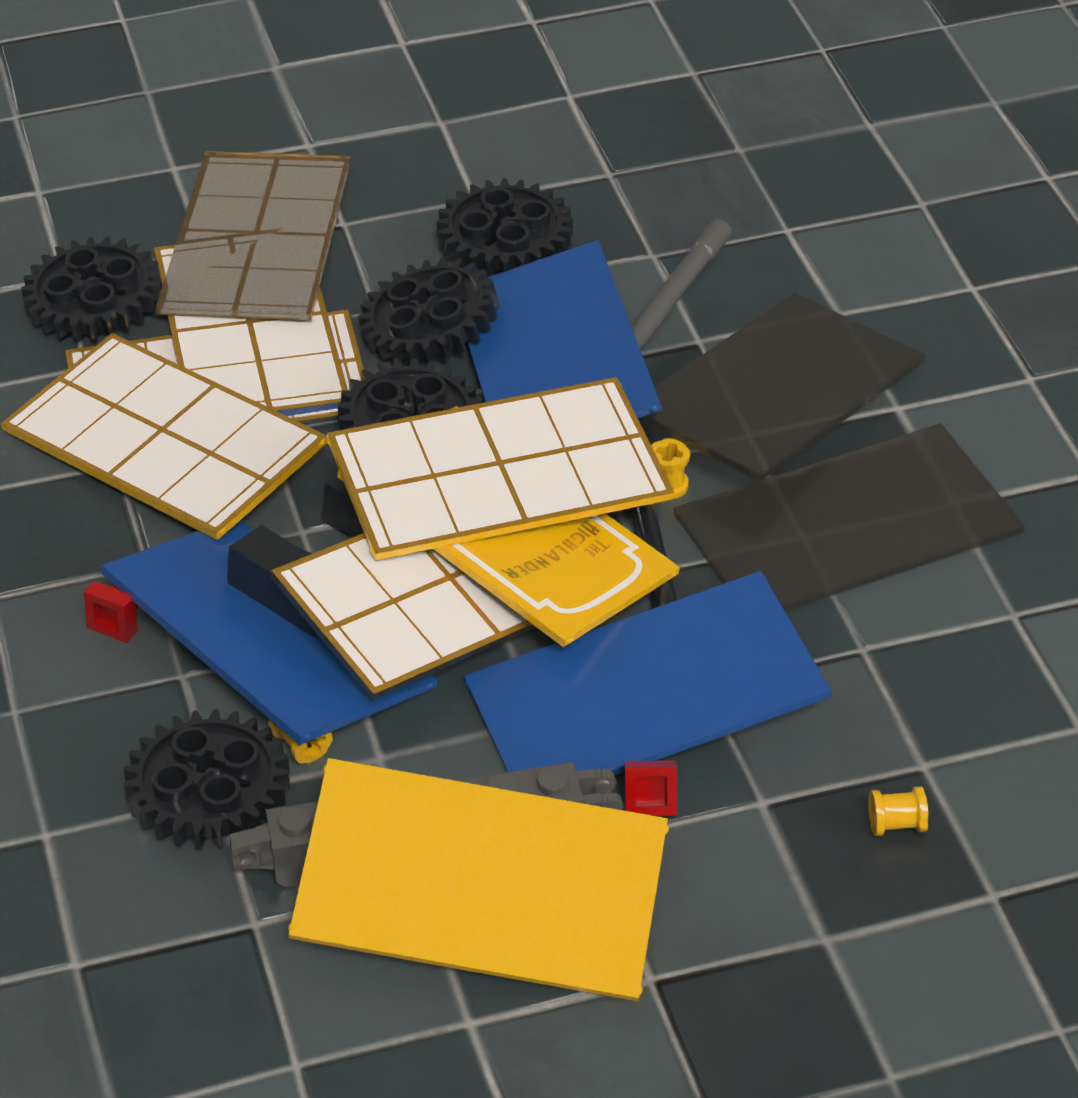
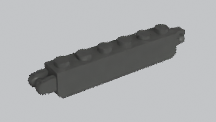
(285, 837)

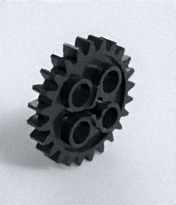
(504, 226)
(92, 288)
(428, 311)
(382, 395)
(206, 778)

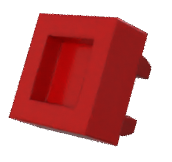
(110, 611)
(651, 787)

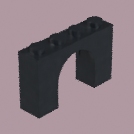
(263, 550)

